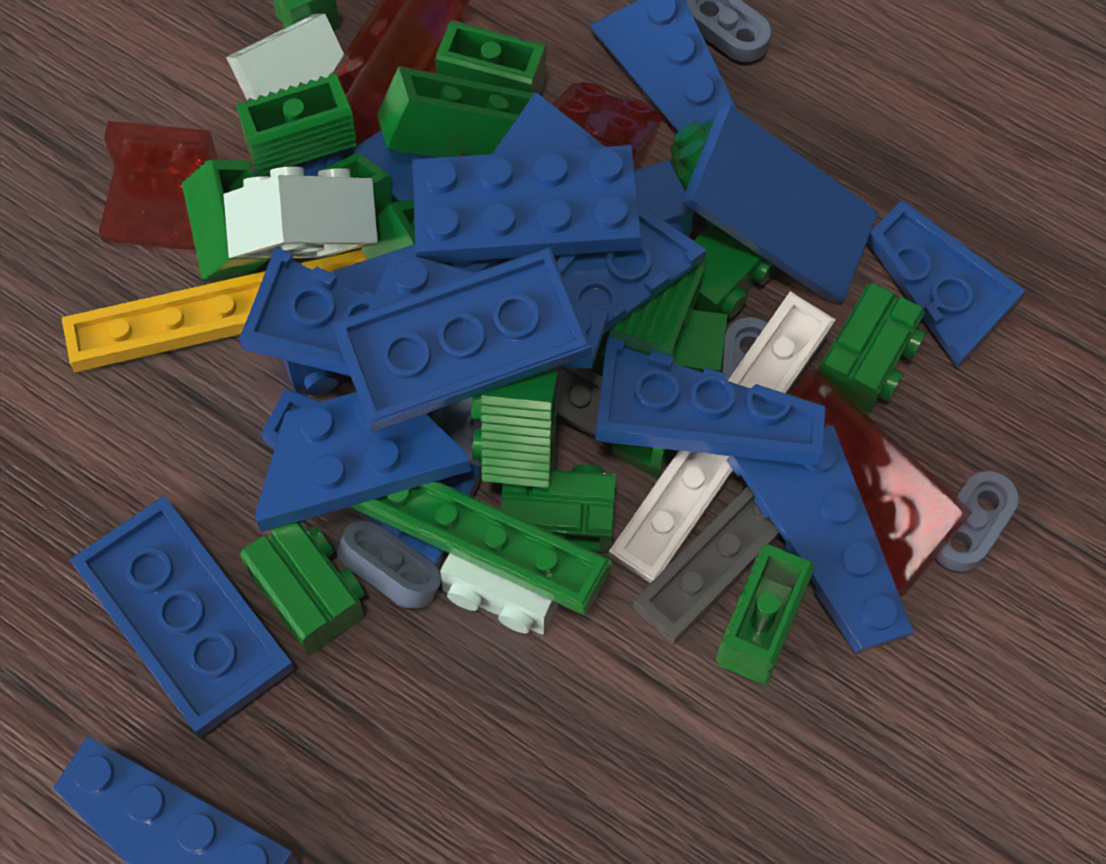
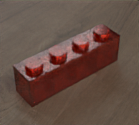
(392, 36)

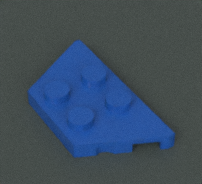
(334, 461)

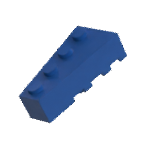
(154, 819)

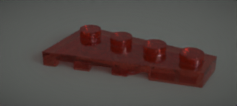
(904, 501)

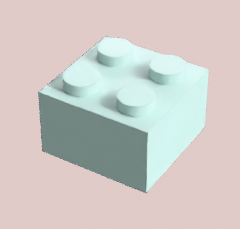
(300, 214)

